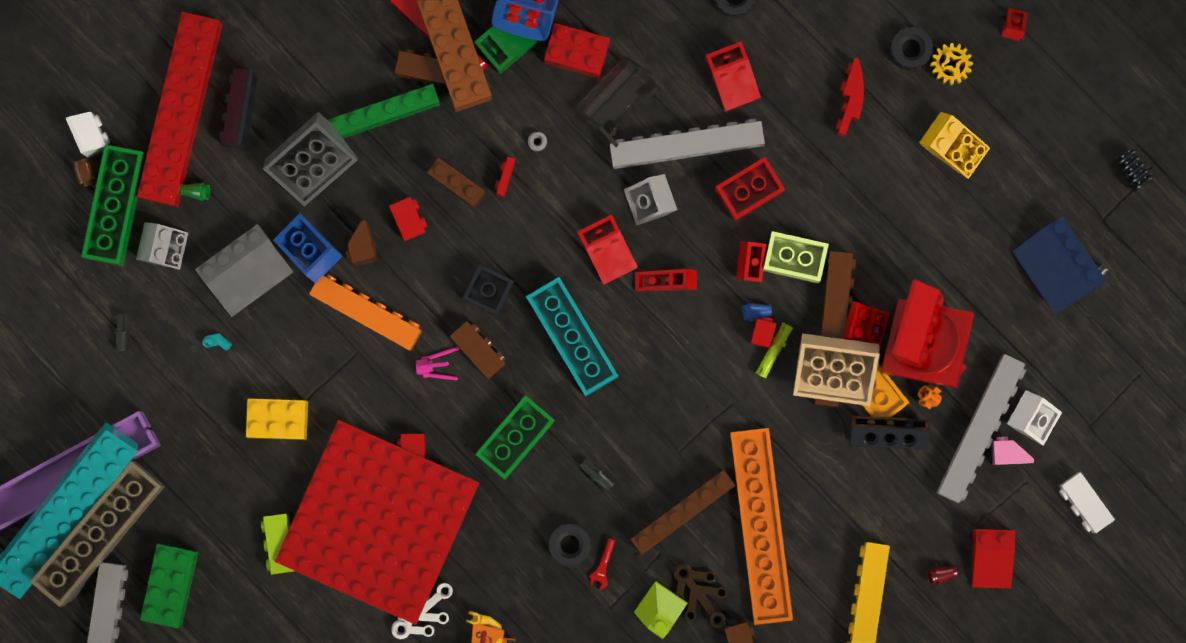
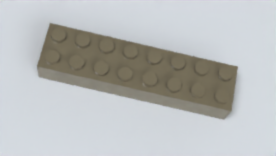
(97, 534)

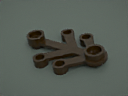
(698, 592)

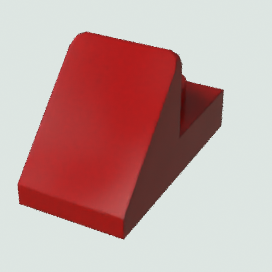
(1014, 24)

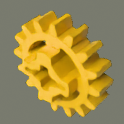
(948, 56)

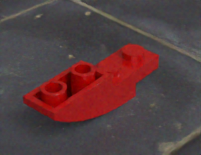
(854, 91)

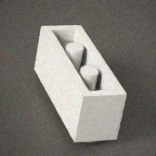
(1085, 503)

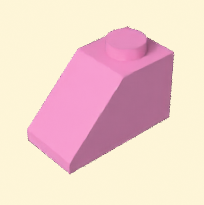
(1008, 452)

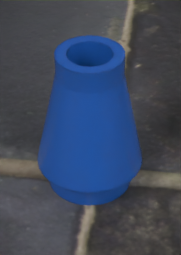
(756, 311)

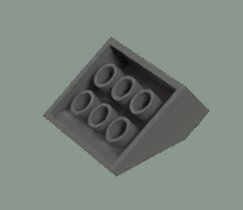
(310, 159)
(244, 270)

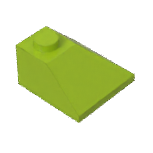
(660, 609)

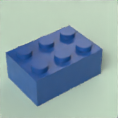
(307, 248)

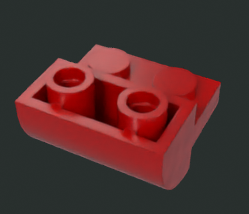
(865, 324)

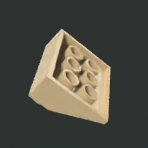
(836, 369)

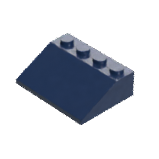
(1059, 265)

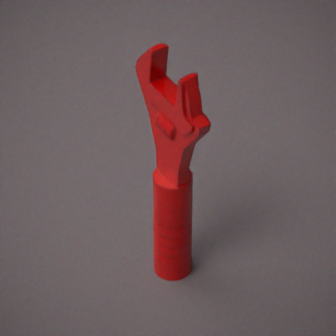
(600, 573)

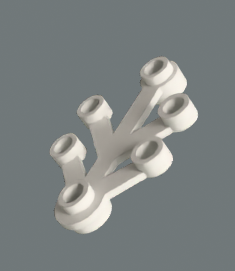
(424, 616)

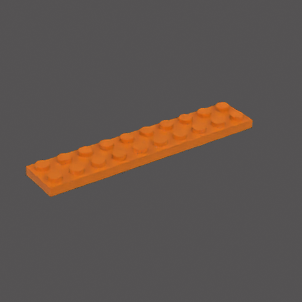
(761, 526)

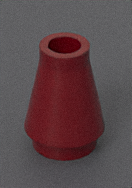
(939, 575)

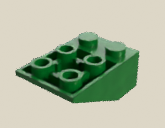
(502, 48)

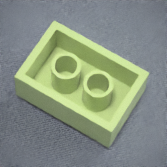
(795, 257)

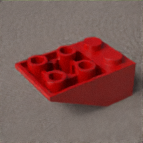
(732, 76)
(607, 249)

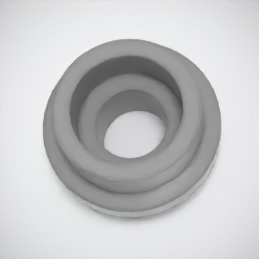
(535, 135)

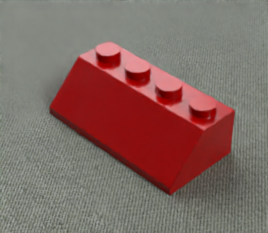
(917, 324)

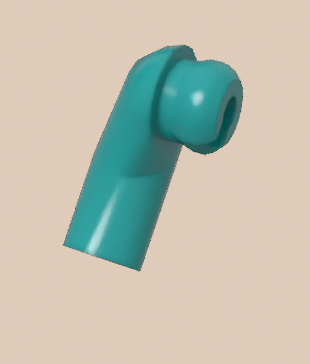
(215, 340)

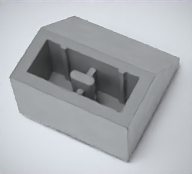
(162, 245)

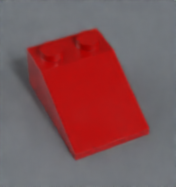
(993, 558)

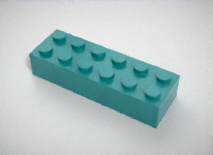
(572, 336)

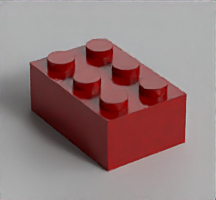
(577, 50)
(749, 189)

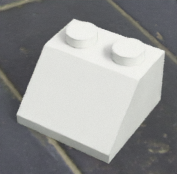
(88, 133)
(1034, 417)

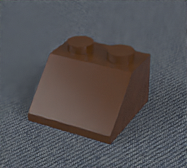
(361, 246)

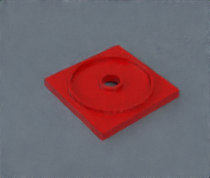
(945, 354)

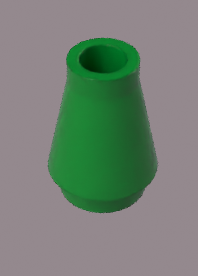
(196, 191)

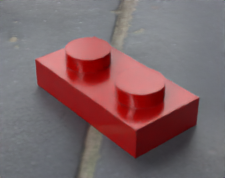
(507, 168)

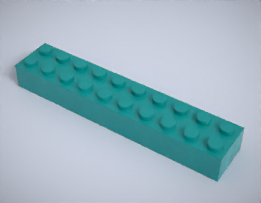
(65, 507)

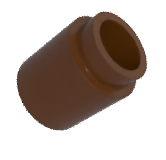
(85, 173)

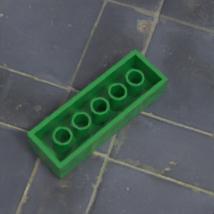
(114, 205)

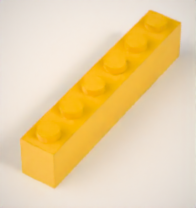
(868, 593)

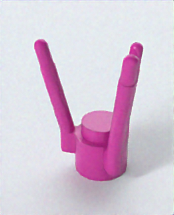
(425, 366)

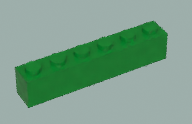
(386, 111)

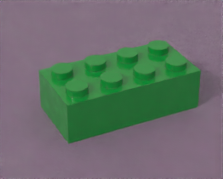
(515, 437)
(169, 585)

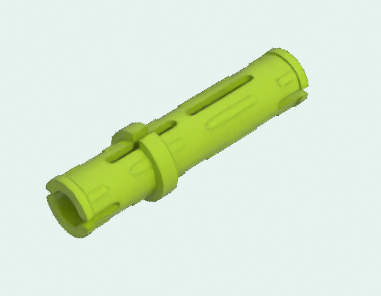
(774, 350)

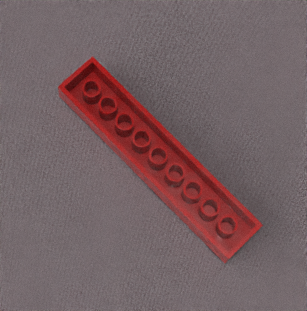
(179, 109)

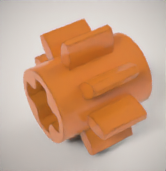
(929, 396)

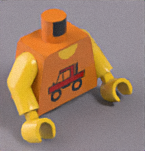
(487, 630)

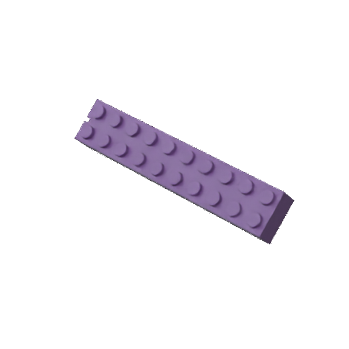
(26, 492)

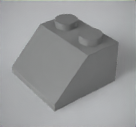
(650, 199)

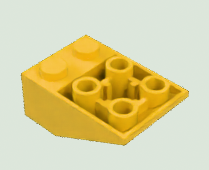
(954, 144)

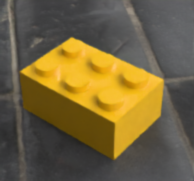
(277, 419)

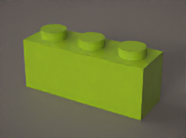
(276, 529)

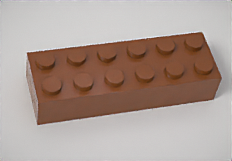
(455, 53)

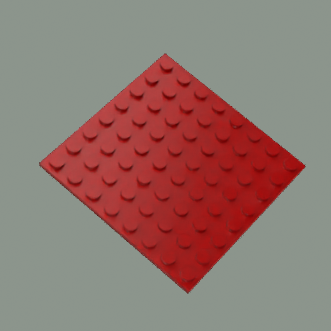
(377, 522)

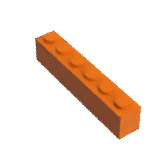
(369, 314)

